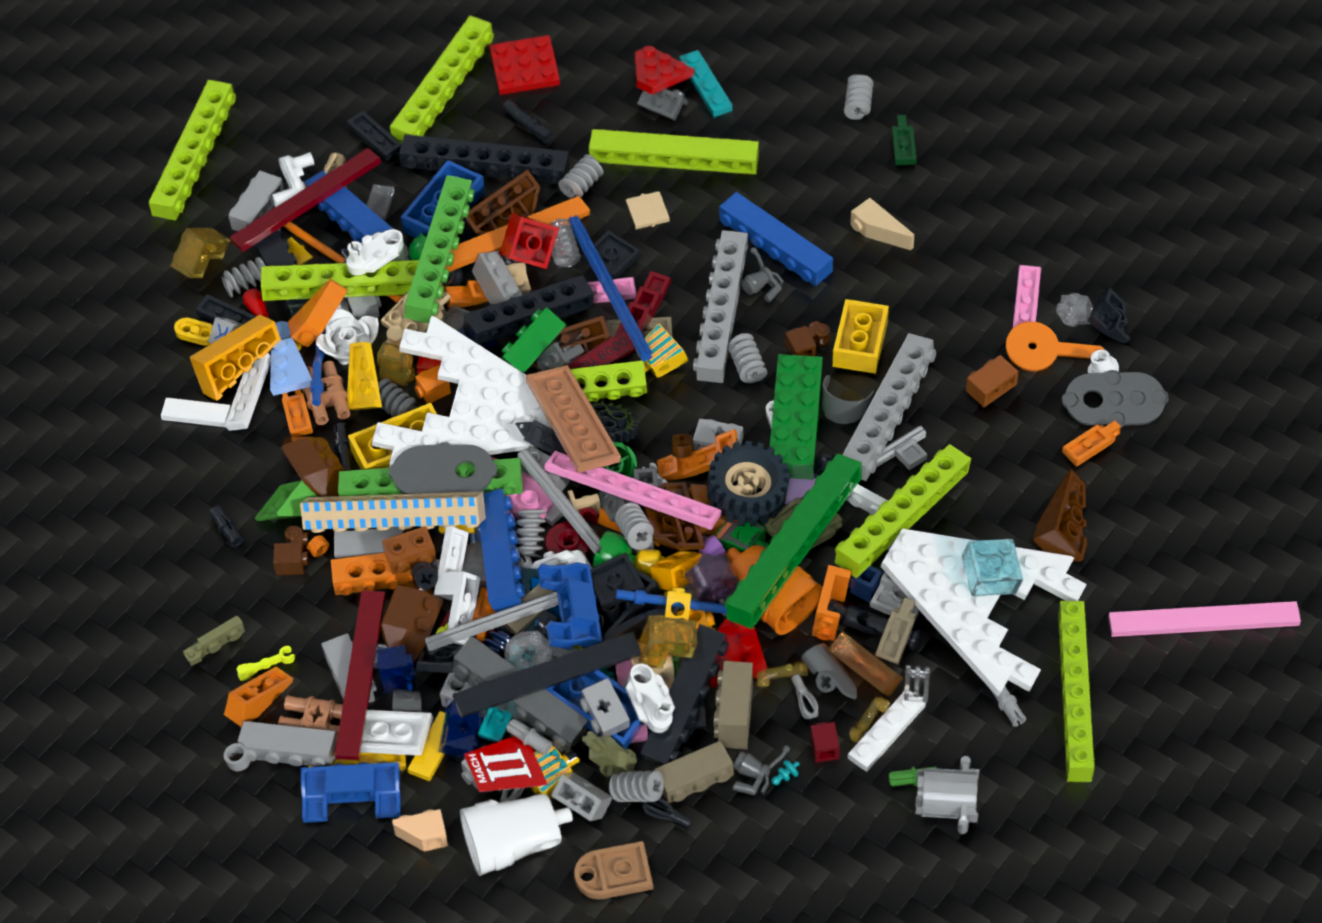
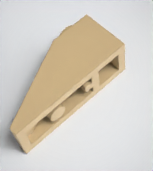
(879, 225)

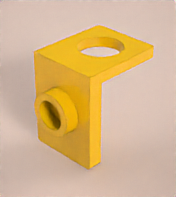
(677, 595)

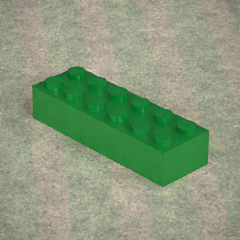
(797, 413)

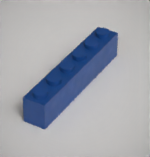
(350, 212)
(776, 239)
(500, 552)

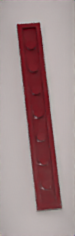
(305, 200)
(360, 676)

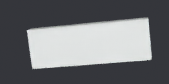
(195, 412)

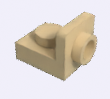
(519, 274)
(586, 501)

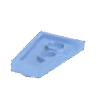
(287, 368)

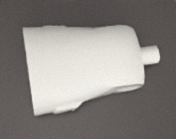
(510, 830)

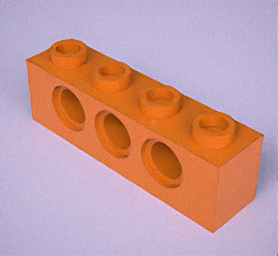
(366, 569)

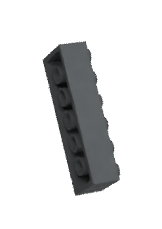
(538, 710)

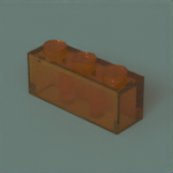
(865, 664)

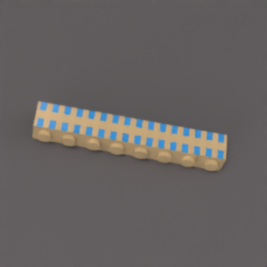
(393, 511)

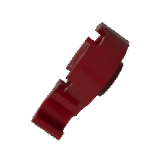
(564, 534)

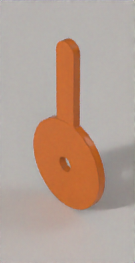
(1046, 347)

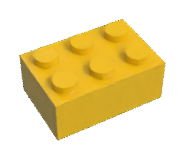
(860, 336)

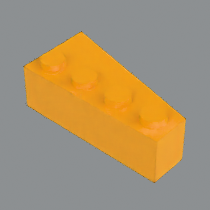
(233, 354)

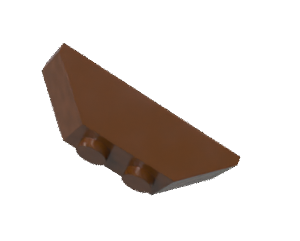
(495, 211)
(587, 334)
(314, 463)
(672, 531)
(410, 617)

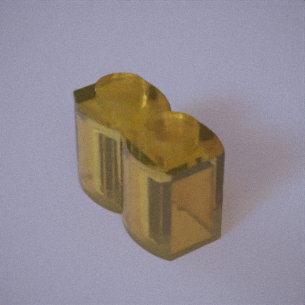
(395, 364)

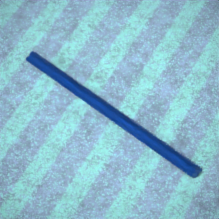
(610, 289)

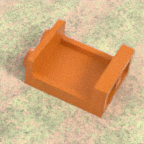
(834, 587)

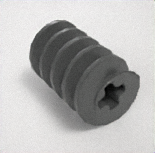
(393, 398)

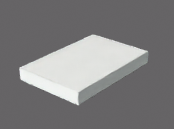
(396, 732)

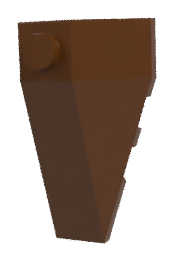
(1062, 522)

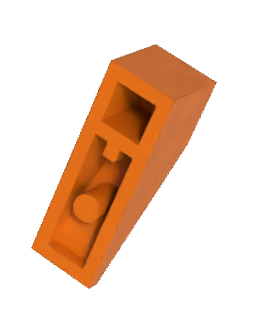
(316, 313)
(255, 696)

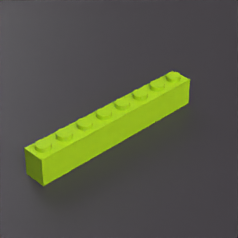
(674, 151)

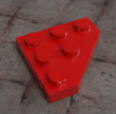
(658, 70)
(743, 648)

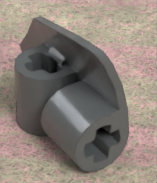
(830, 670)

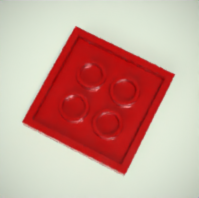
(524, 64)

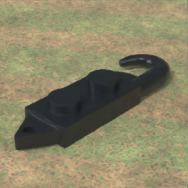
(540, 436)

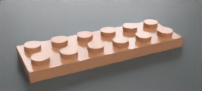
(573, 419)

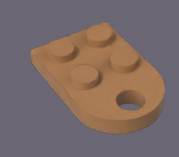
(615, 871)

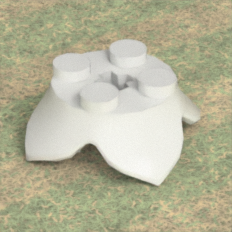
(343, 330)

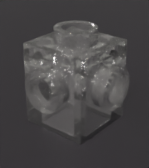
(1074, 309)

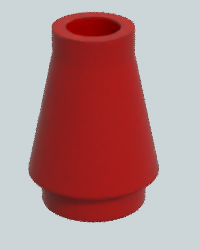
(254, 302)

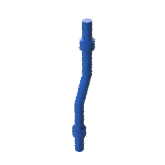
(316, 384)

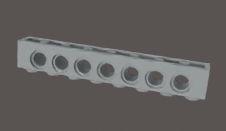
(722, 306)
(890, 402)

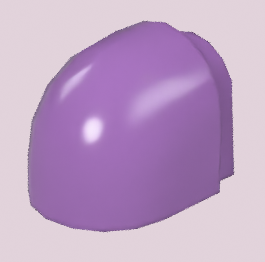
(712, 547)

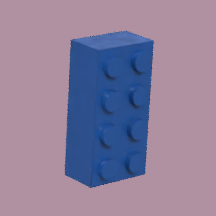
(421, 212)
(571, 693)

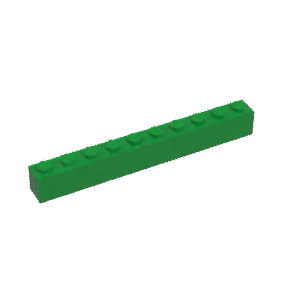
(793, 541)

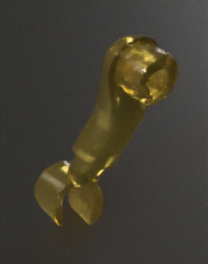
(778, 672)
(867, 718)

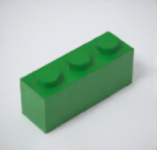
(532, 340)

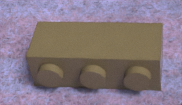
(696, 772)

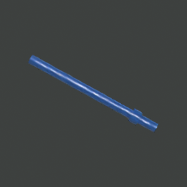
(641, 597)

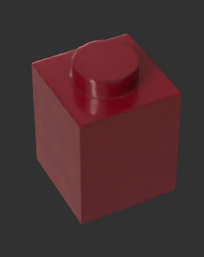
(824, 742)

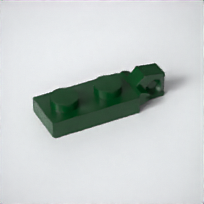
(903, 142)

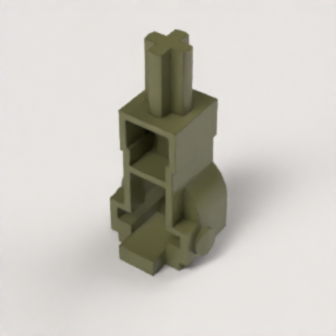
(609, 754)

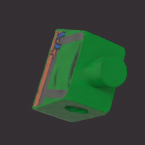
(741, 536)

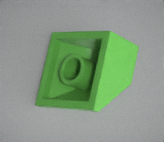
(285, 502)

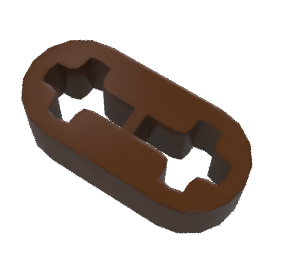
(682, 445)

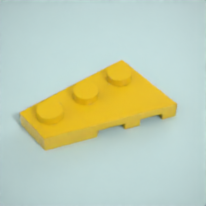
(362, 378)

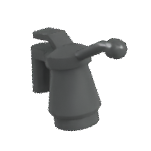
(756, 281)
(750, 766)

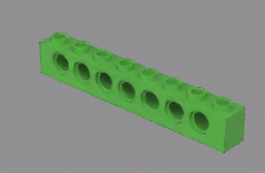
(438, 249)
(378, 482)

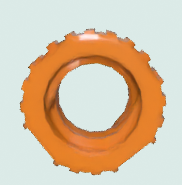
(318, 546)

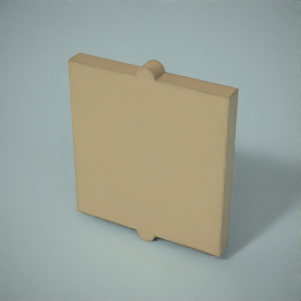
(647, 210)

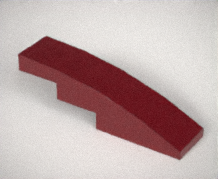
(648, 300)

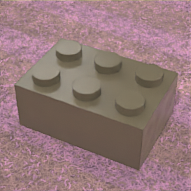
(734, 704)

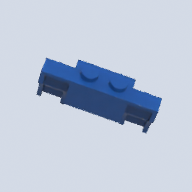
(576, 605)
(350, 784)

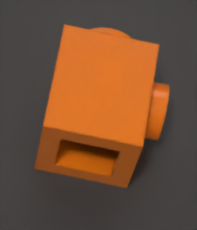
(430, 387)

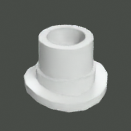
(1102, 362)

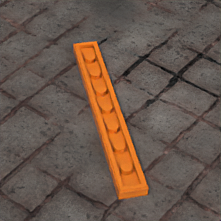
(492, 241)

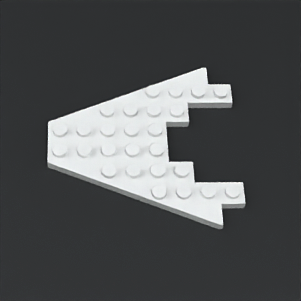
(486, 403)
(934, 576)

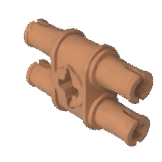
(332, 395)
(312, 710)

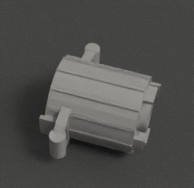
(949, 793)

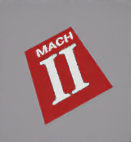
(505, 766)

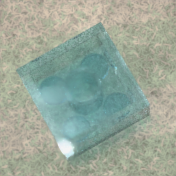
(992, 567)

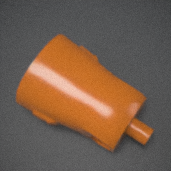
(793, 602)

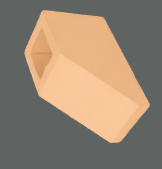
(422, 830)

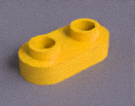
(196, 331)

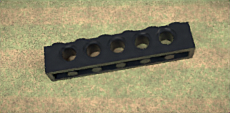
(511, 315)

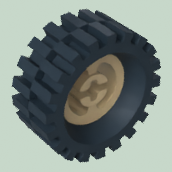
(753, 470)

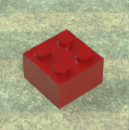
(529, 240)

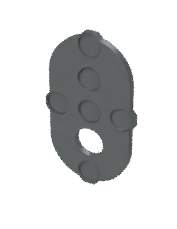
(1126, 397)
(434, 469)

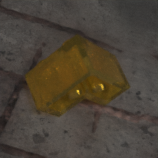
(196, 250)
(666, 637)

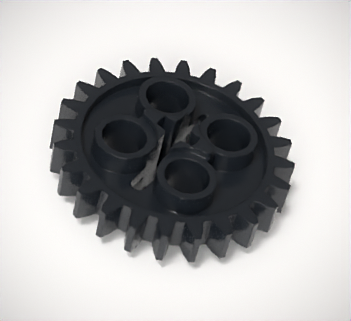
(618, 422)

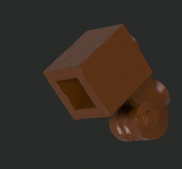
(802, 340)
(290, 556)

